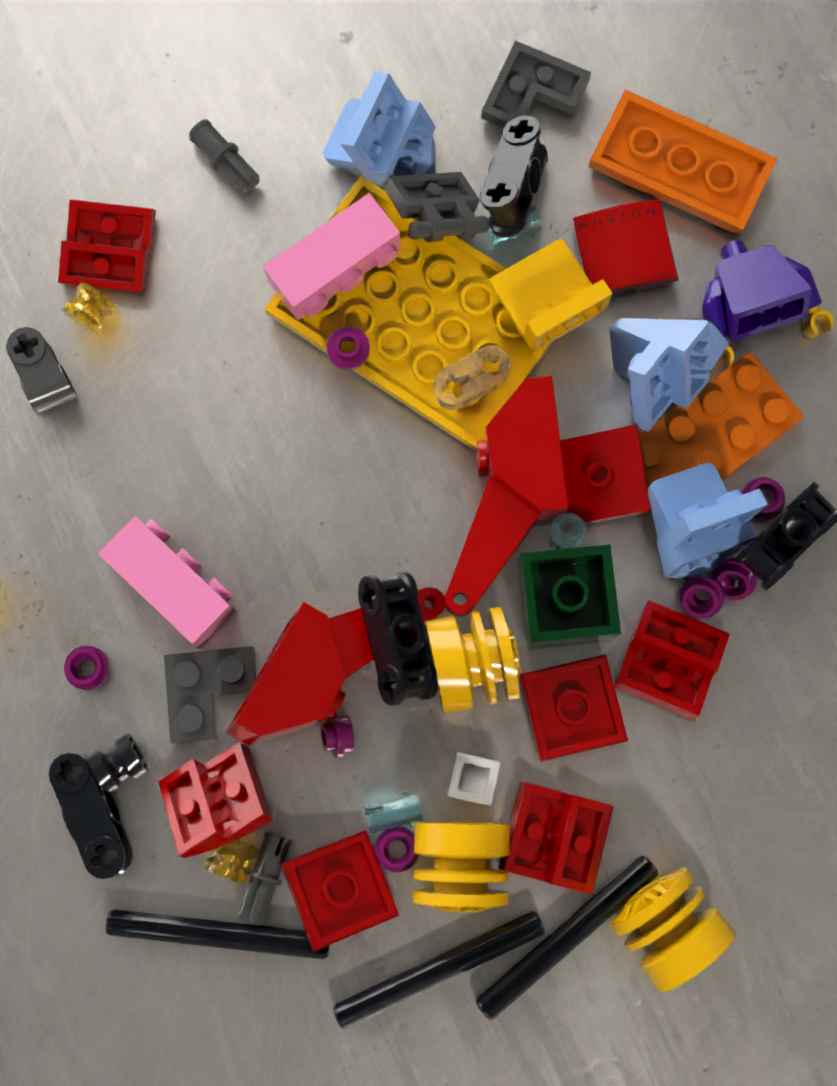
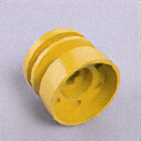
(473, 659)
(461, 865)
(678, 937)

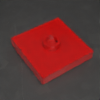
(606, 475)
(573, 707)
(339, 890)

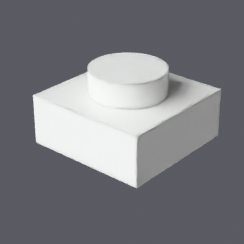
(473, 779)

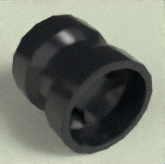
(117, 763)

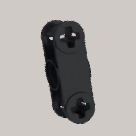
(514, 176)
(789, 536)
(396, 661)
(90, 817)

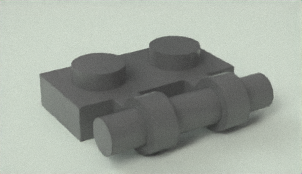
(435, 196)

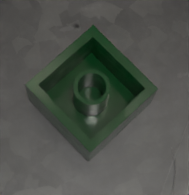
(569, 596)

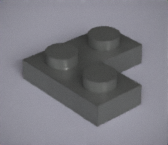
(531, 76)
(194, 682)

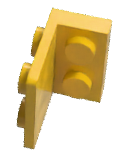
(549, 294)

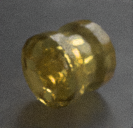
(89, 308)
(232, 860)

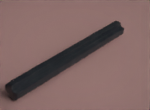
(212, 933)
(566, 938)
(438, 969)

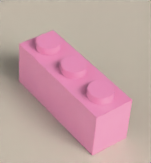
(333, 257)
(168, 580)

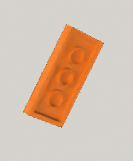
(682, 162)
(724, 424)

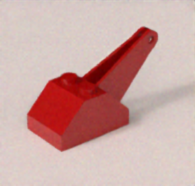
(522, 489)
(307, 670)

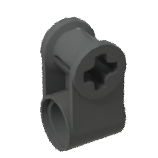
(40, 375)

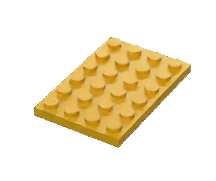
(420, 319)

